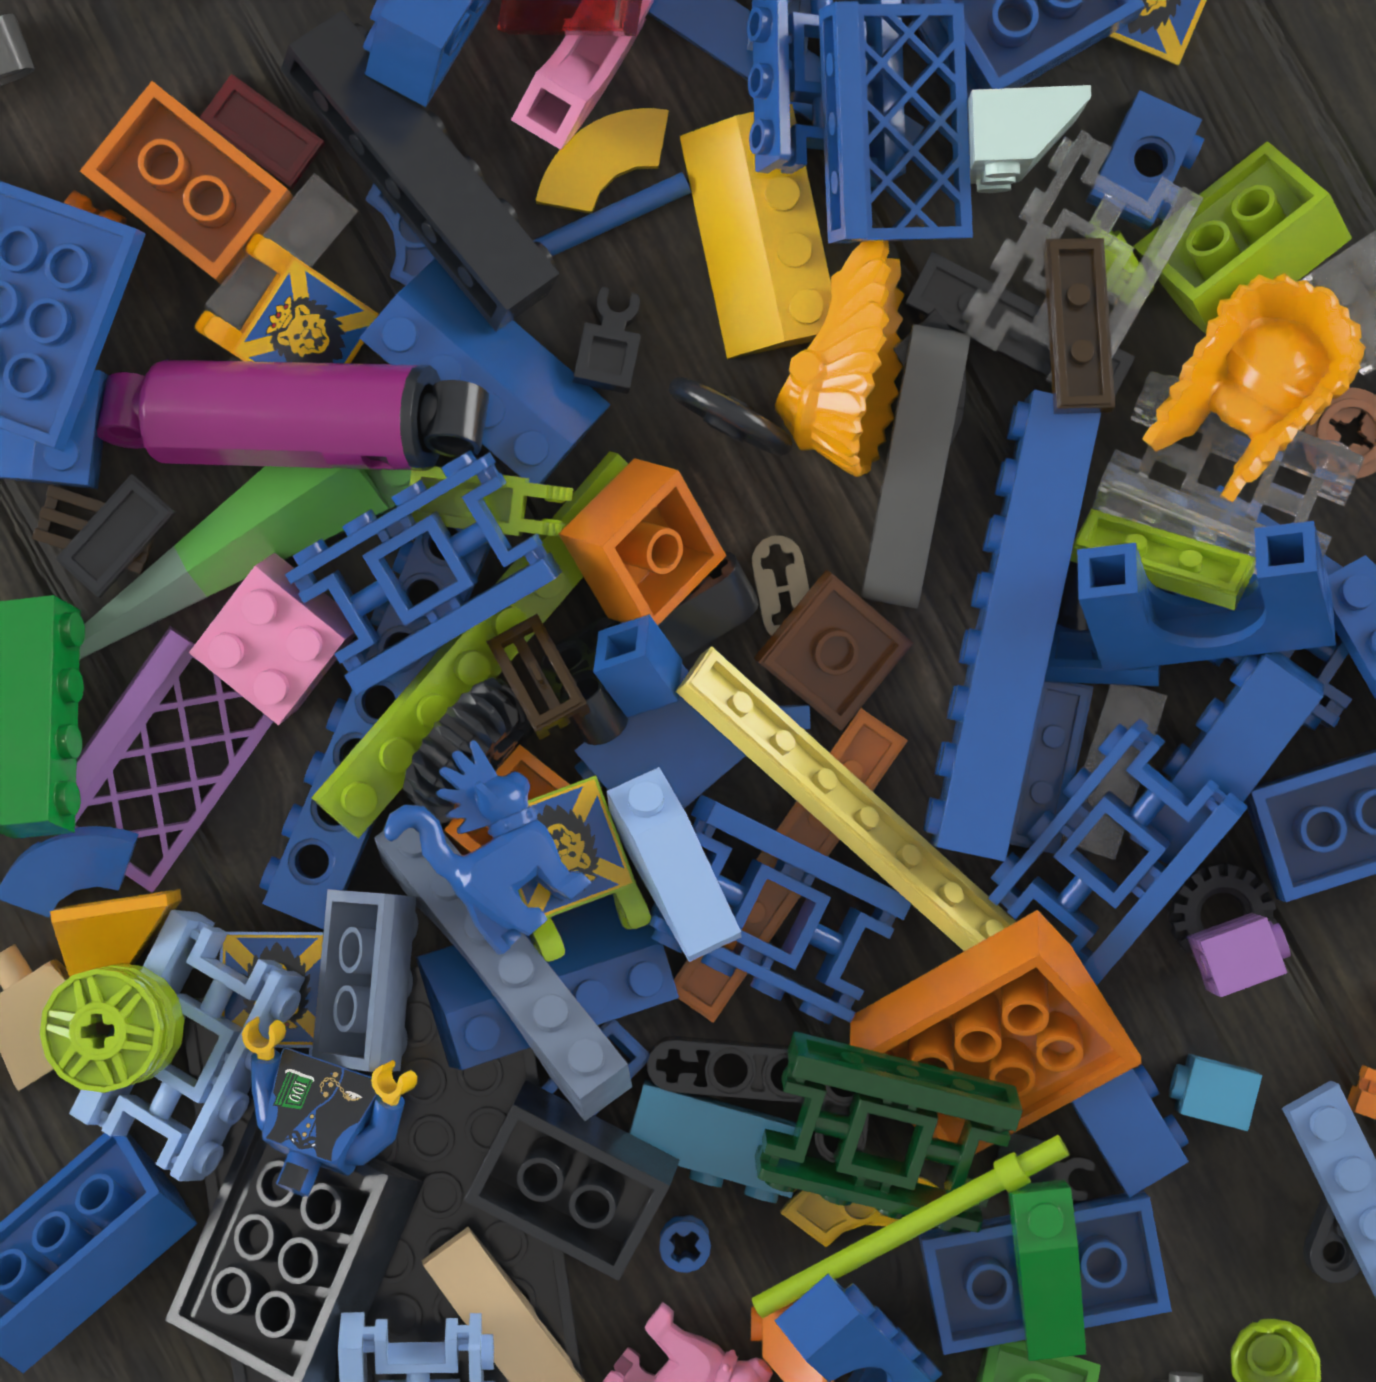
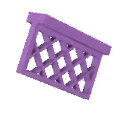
(130, 717)

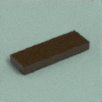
(1079, 326)

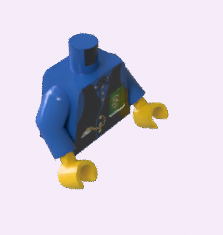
(320, 1109)

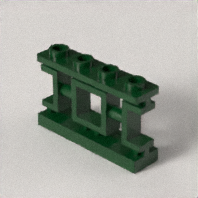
(893, 1090)

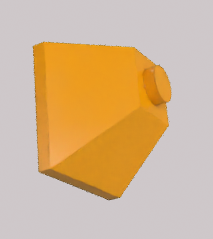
(111, 929)

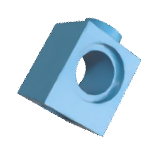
(1215, 1091)

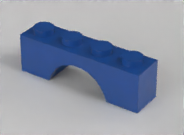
(844, 1332)

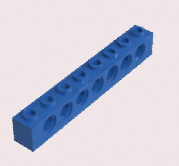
(283, 878)

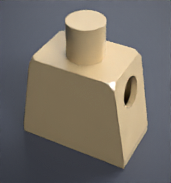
(21, 1014)

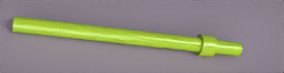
(1008, 1173)

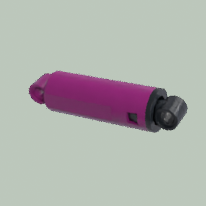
(293, 414)

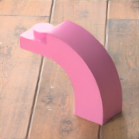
(572, 83)

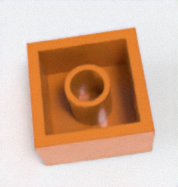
(642, 543)

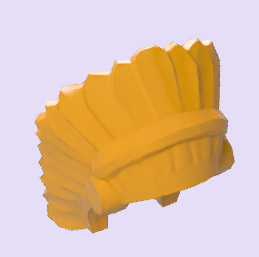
(1263, 370)
(846, 377)

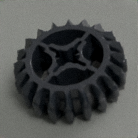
(483, 715)

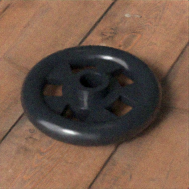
(730, 416)

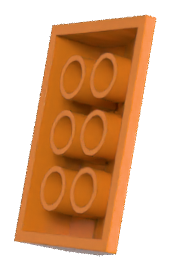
(1008, 1014)

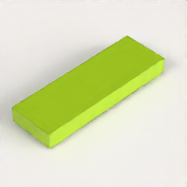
(1173, 559)

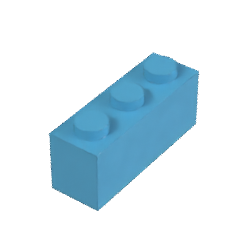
(708, 1136)

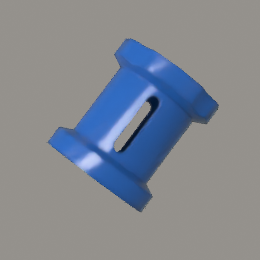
(686, 1261)

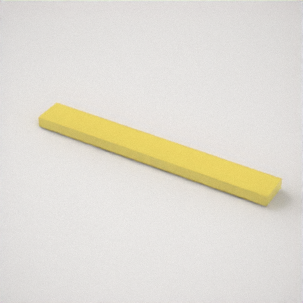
(841, 801)

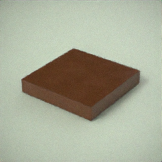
(833, 650)

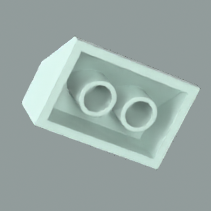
(1016, 129)

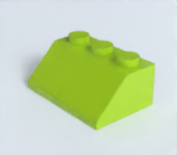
(1250, 223)

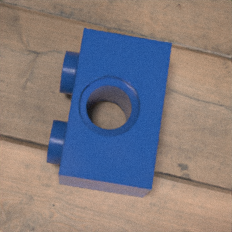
(1154, 127)

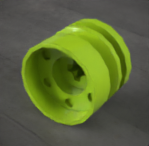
(144, 1019)

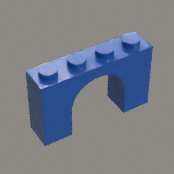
(1148, 627)

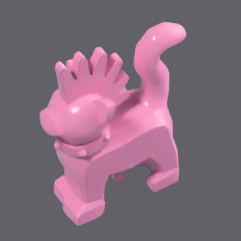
(690, 1358)

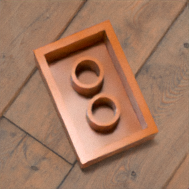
(186, 182)

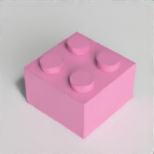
(272, 642)

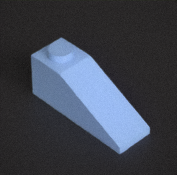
(672, 863)

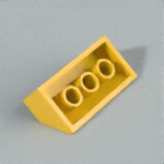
(756, 241)

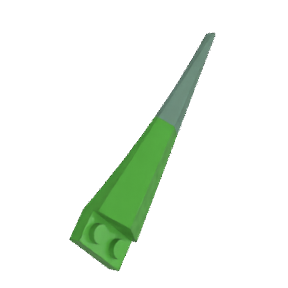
(271, 513)

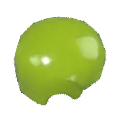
(1274, 1353)

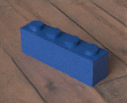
(1238, 738)
(1130, 1130)

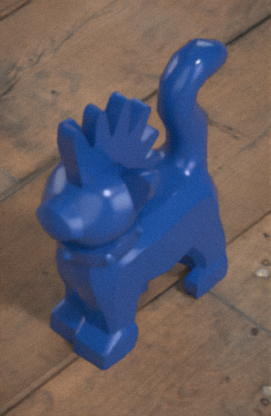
(492, 874)

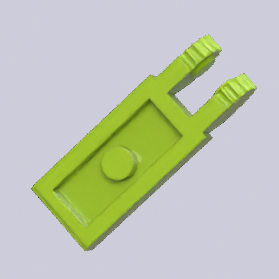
(505, 503)

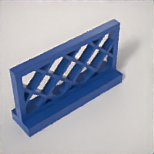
(847, 114)

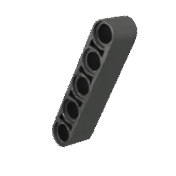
(915, 466)

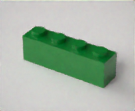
(39, 716)

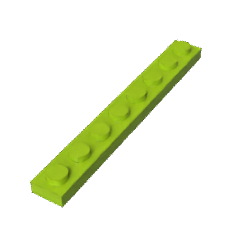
(379, 762)

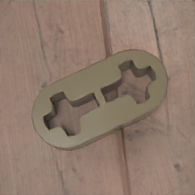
(765, 580)

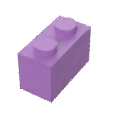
(1239, 953)

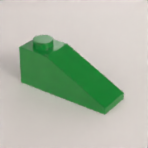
(1048, 1269)

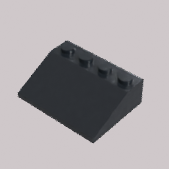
(287, 1265)

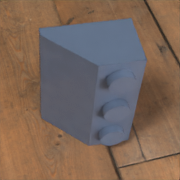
(364, 979)

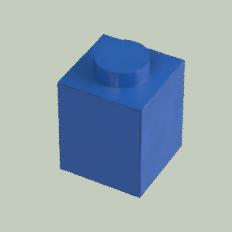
(638, 666)

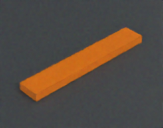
(867, 752)

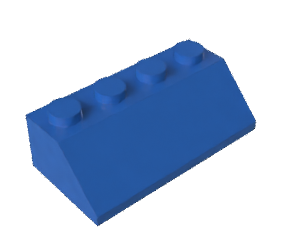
(533, 403)
(603, 967)
(82, 1243)

